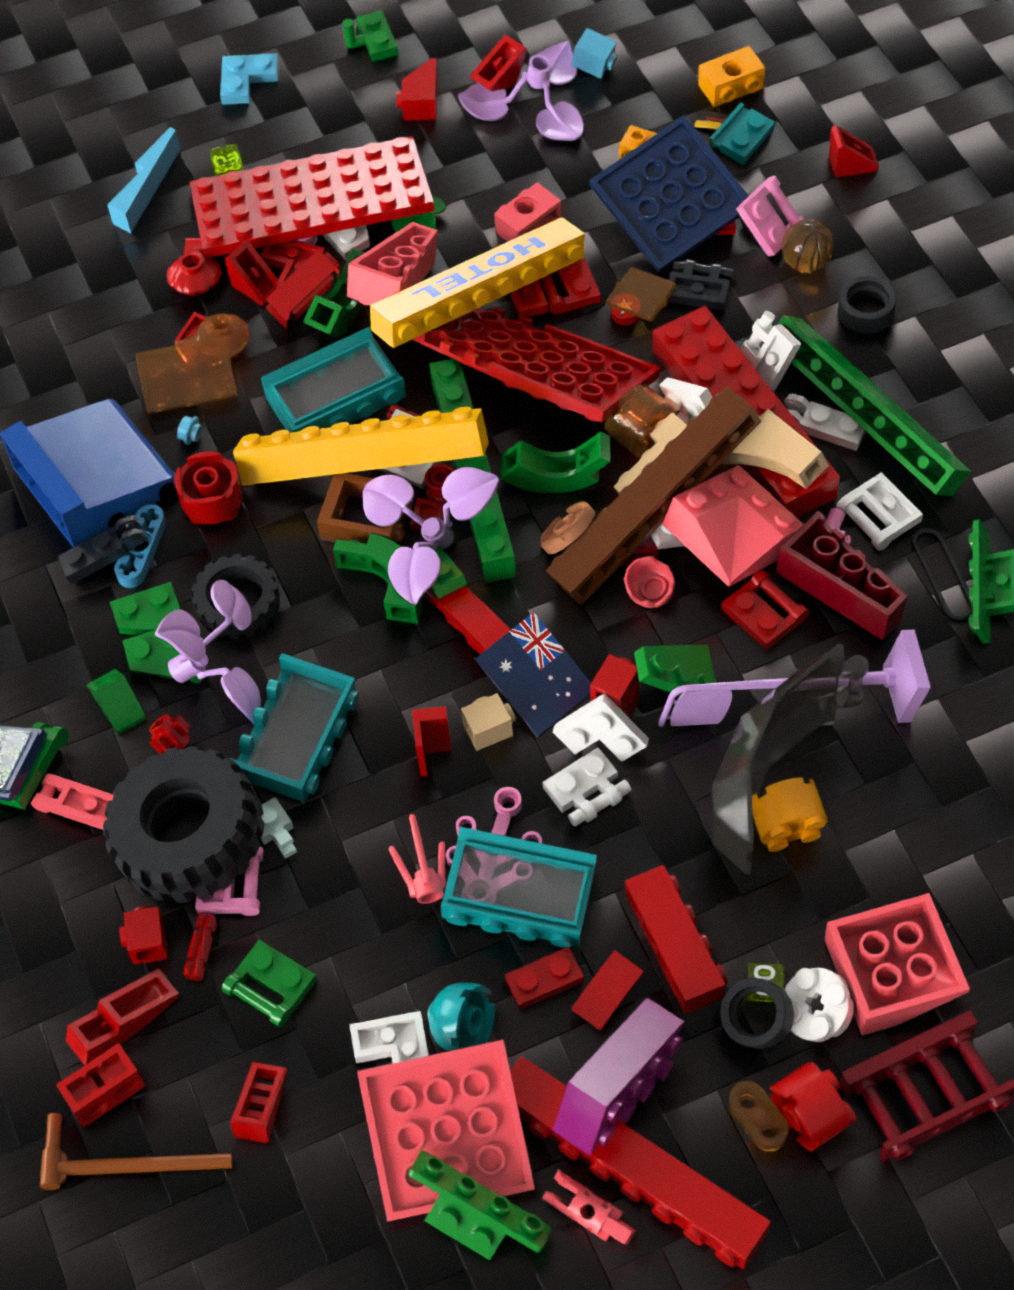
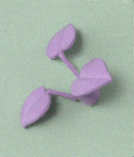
(557, 121)
(417, 568)
(184, 635)

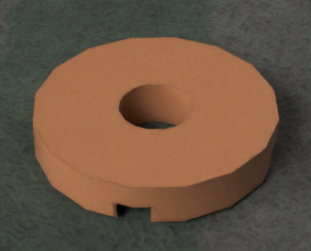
(567, 529)

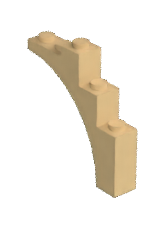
(768, 446)

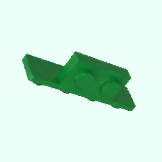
(992, 582)
(473, 1211)

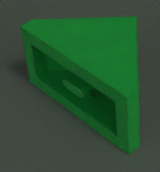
(117, 701)

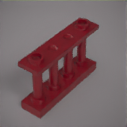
(927, 1050)

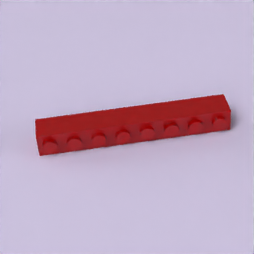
(647, 1174)

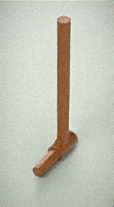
(56, 1166)

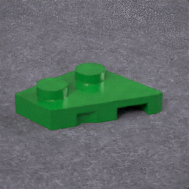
(144, 610)
(150, 655)

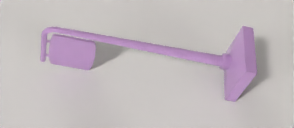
(902, 674)

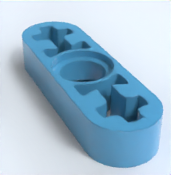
(143, 558)

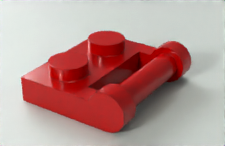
(578, 286)
(757, 616)

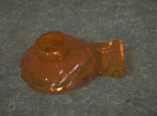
(225, 325)

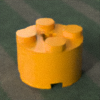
(789, 813)

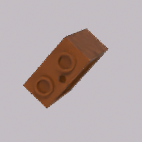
(329, 522)

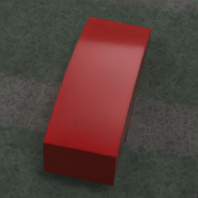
(120, 1016)

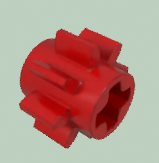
(169, 733)

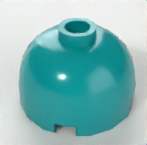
(461, 1016)

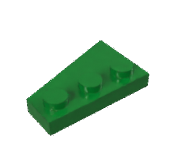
(674, 666)

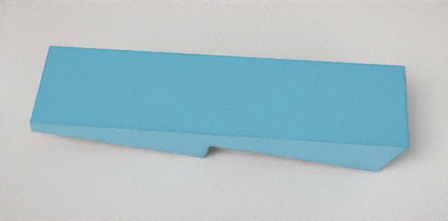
(151, 169)

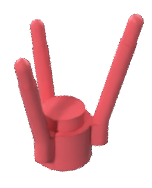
(427, 884)

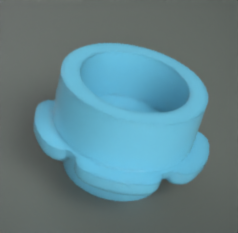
(189, 430)

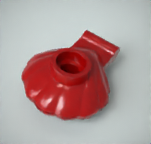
(193, 272)

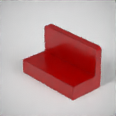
(430, 733)

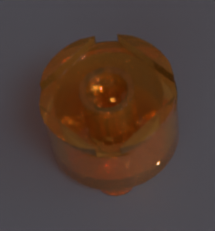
(637, 417)

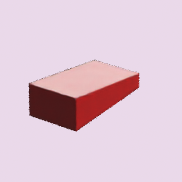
(191, 327)

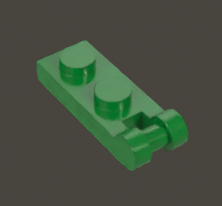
(54, 739)

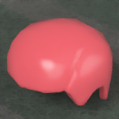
(649, 582)

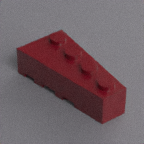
(840, 577)

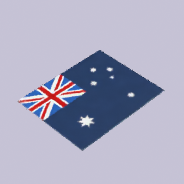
(535, 674)

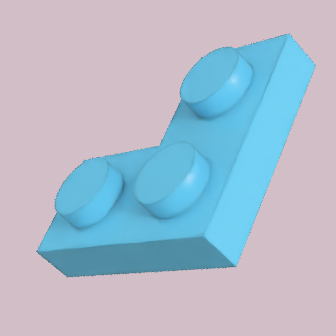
(243, 70)

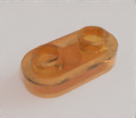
(759, 1117)

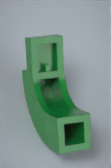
(335, 311)
(555, 471)
(375, 558)

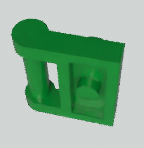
(275, 974)

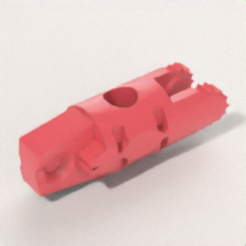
(606, 1217)

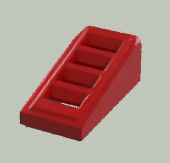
(253, 1124)

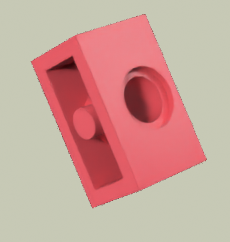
(527, 212)

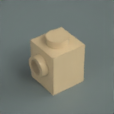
(488, 721)

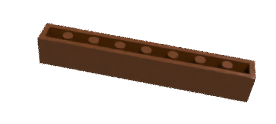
(646, 500)

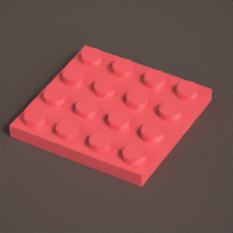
(453, 1108)

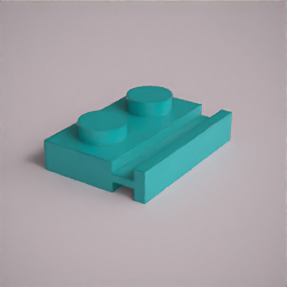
(742, 133)

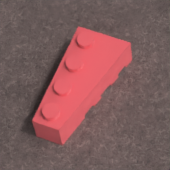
(392, 264)

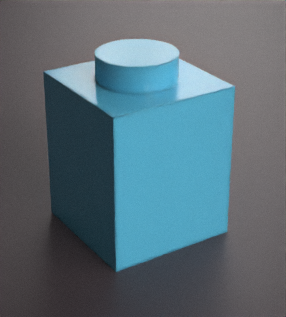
(594, 53)

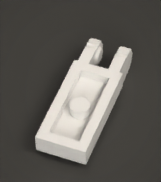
(825, 422)

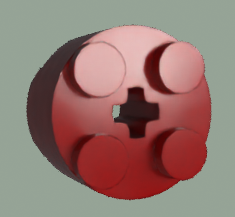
(209, 488)
(812, 1105)

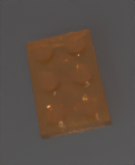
(186, 374)

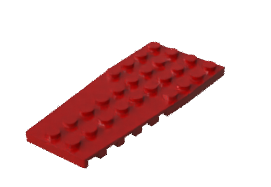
(545, 363)

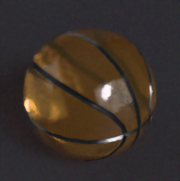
(807, 246)

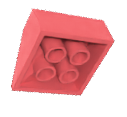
(731, 524)
(895, 962)

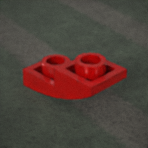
(607, 990)

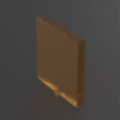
(641, 294)

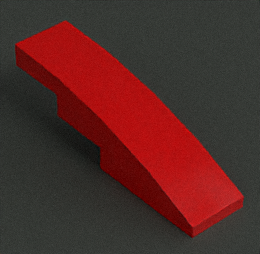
(470, 617)

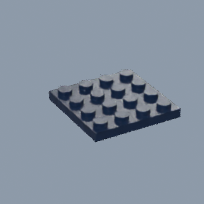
(670, 193)

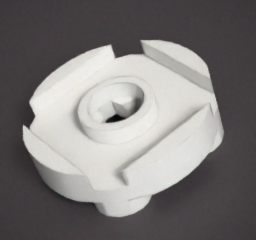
(836, 999)

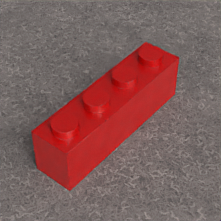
(675, 939)

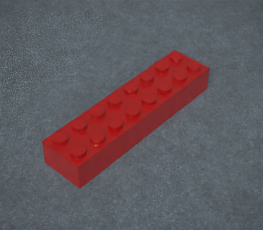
(704, 355)

